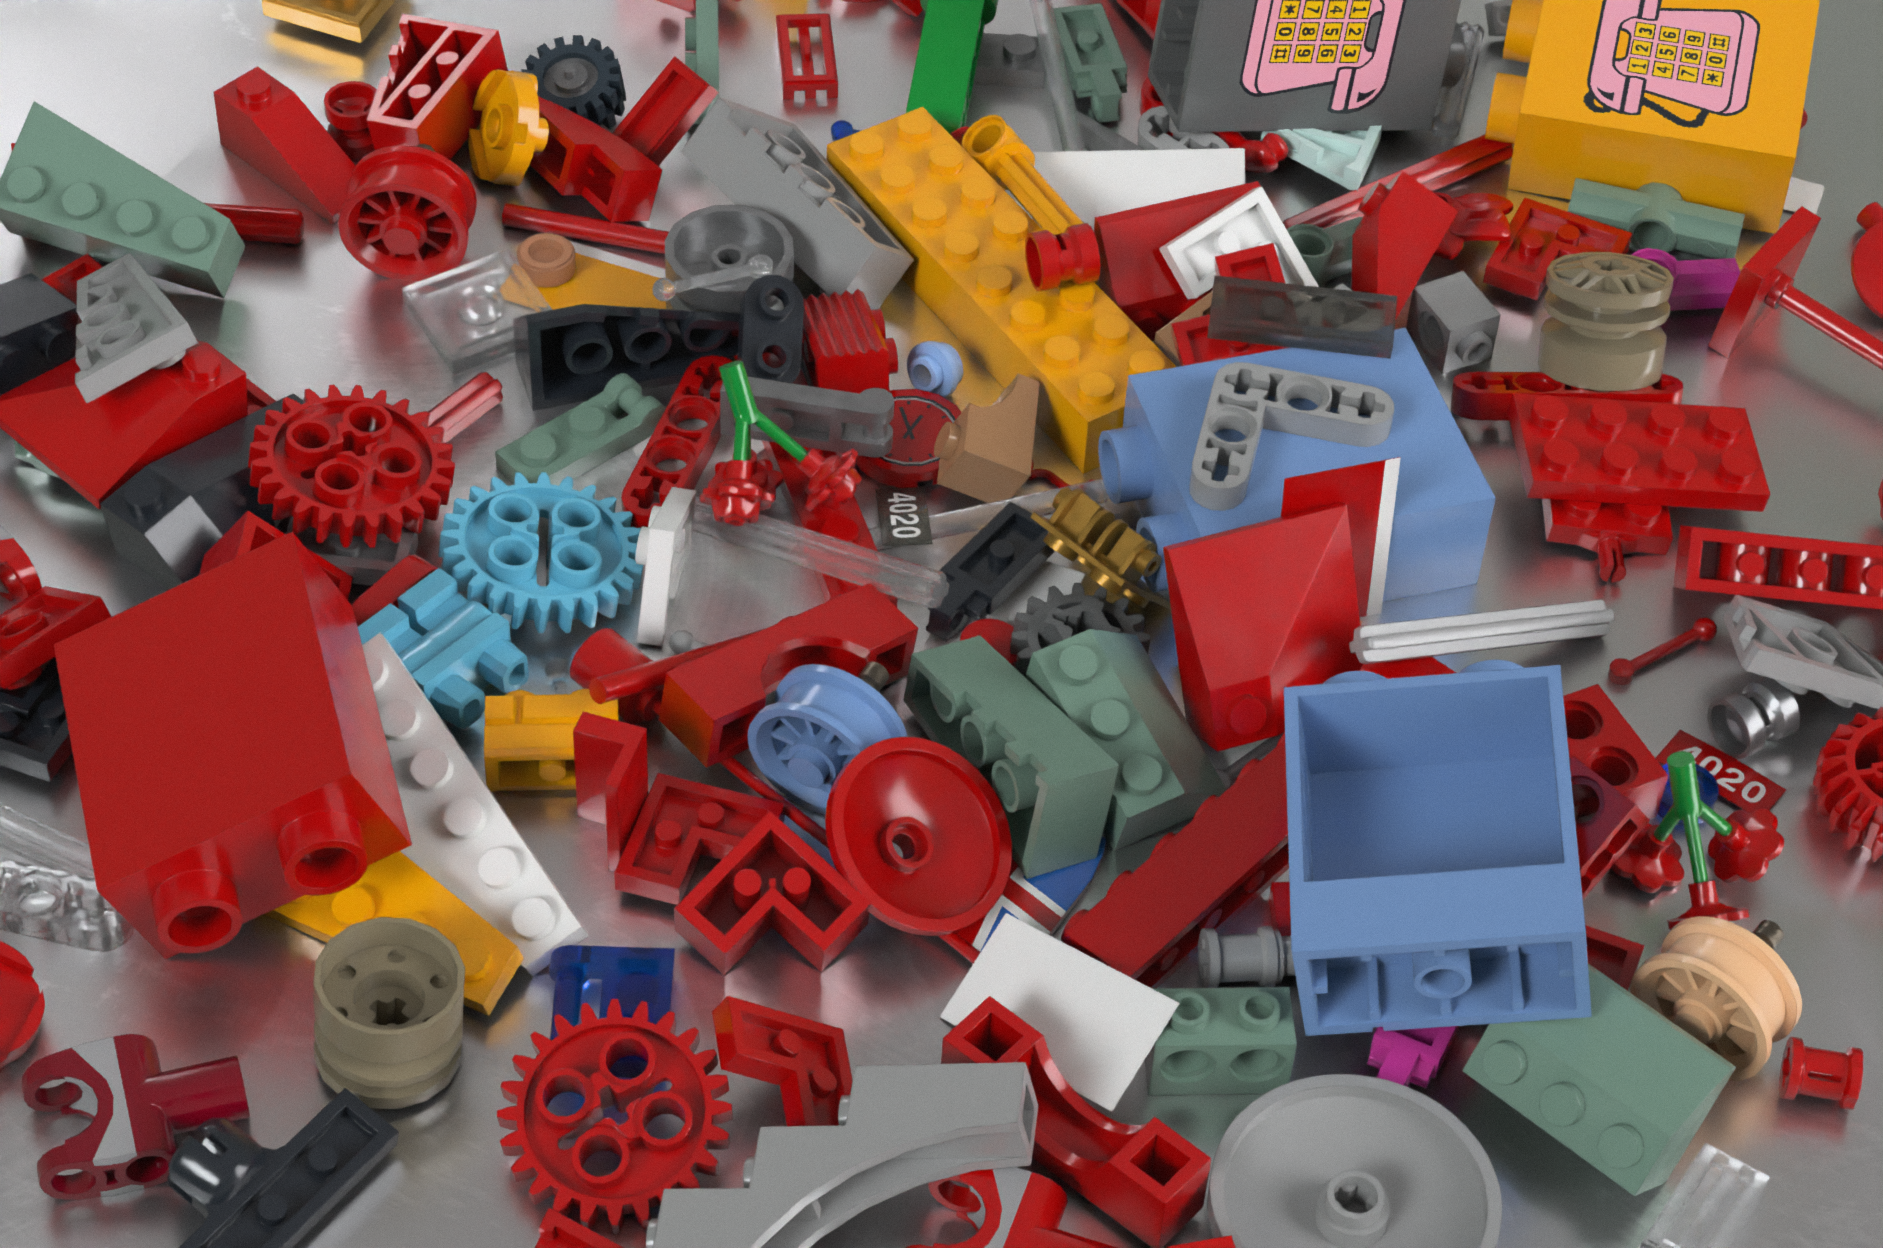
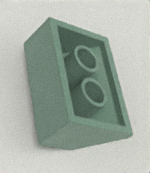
(1126, 709)
(1607, 1086)

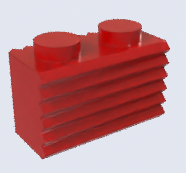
(846, 343)

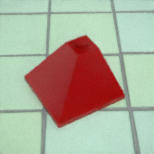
(124, 430)
(1259, 616)

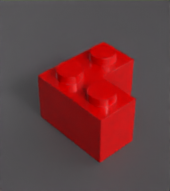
(774, 884)

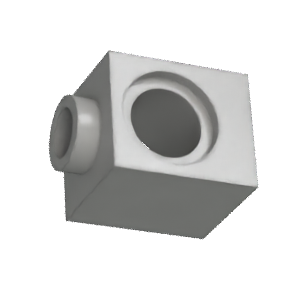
(1453, 322)

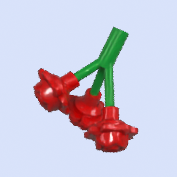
(750, 484)

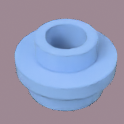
(935, 367)

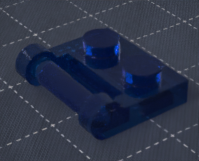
(626, 974)

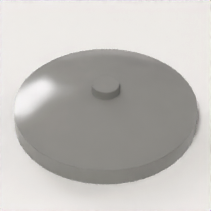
(1352, 1169)

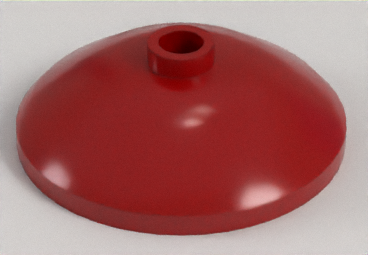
(940, 818)

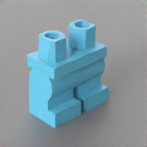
(450, 647)

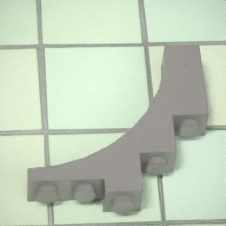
(892, 1135)

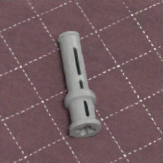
(1244, 957)

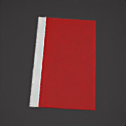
(1370, 502)

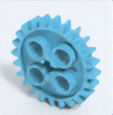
(494, 551)

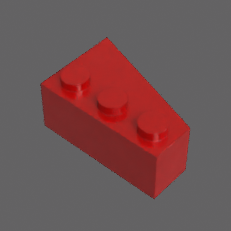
(433, 84)

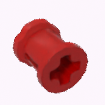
(1801, 1062)

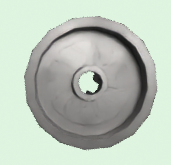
(720, 240)

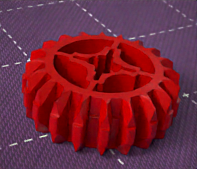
(1847, 789)

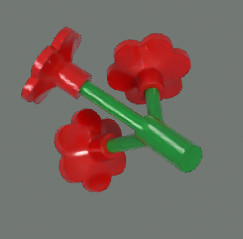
(1740, 847)

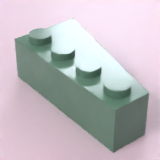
(102, 204)
(1032, 755)

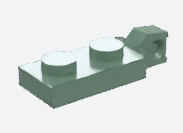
(1093, 58)

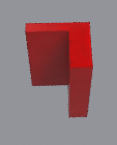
(610, 777)

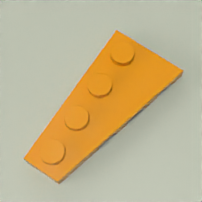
(404, 890)

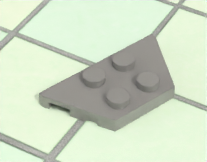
(1803, 653)

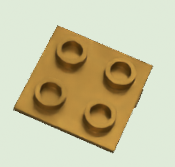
(1105, 545)

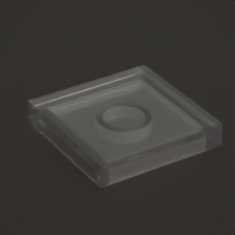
(473, 309)

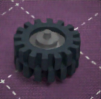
(580, 79)

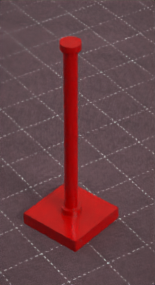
(1768, 283)

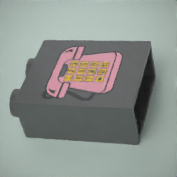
(1305, 63)

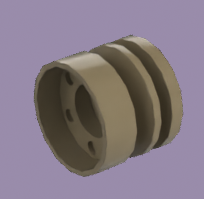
(1605, 321)
(388, 1012)

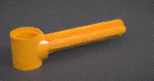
(1012, 166)

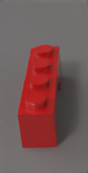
(719, 694)
(1132, 1172)

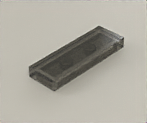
(1302, 317)

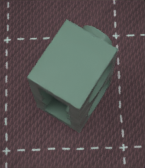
(1224, 1042)

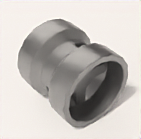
(1748, 719)

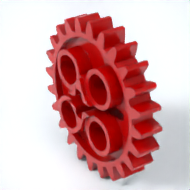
(351, 466)
(581, 1063)

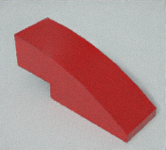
(597, 165)

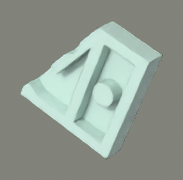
(1334, 154)

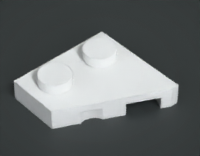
(664, 552)

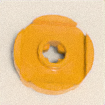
(508, 127)

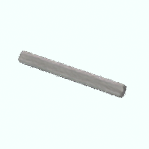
(1480, 631)

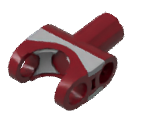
(132, 1112)

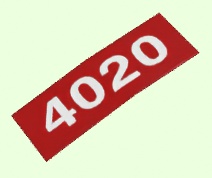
(1734, 779)

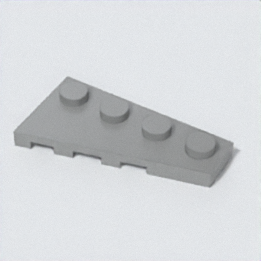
(125, 328)

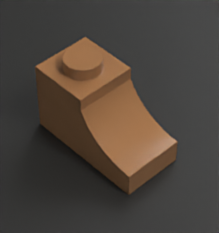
(991, 446)

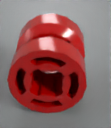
(347, 112)
(1062, 257)

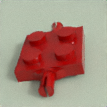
(1609, 530)

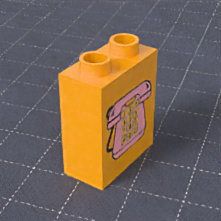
(1658, 96)

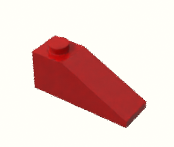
(283, 141)
(1397, 237)

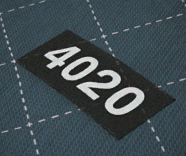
(903, 516)

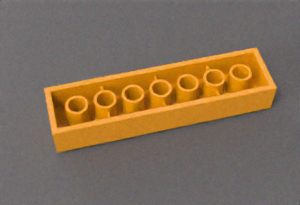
(977, 282)

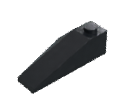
(579, 348)
(187, 502)

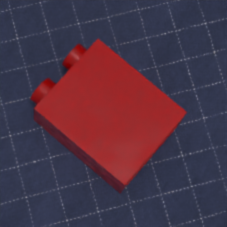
(229, 749)

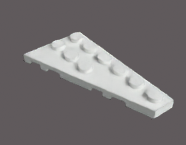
(459, 825)

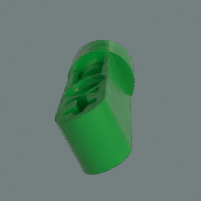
(949, 58)

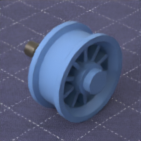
(818, 727)

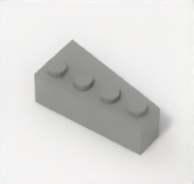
(779, 171)

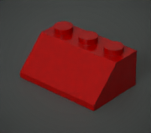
(1132, 264)

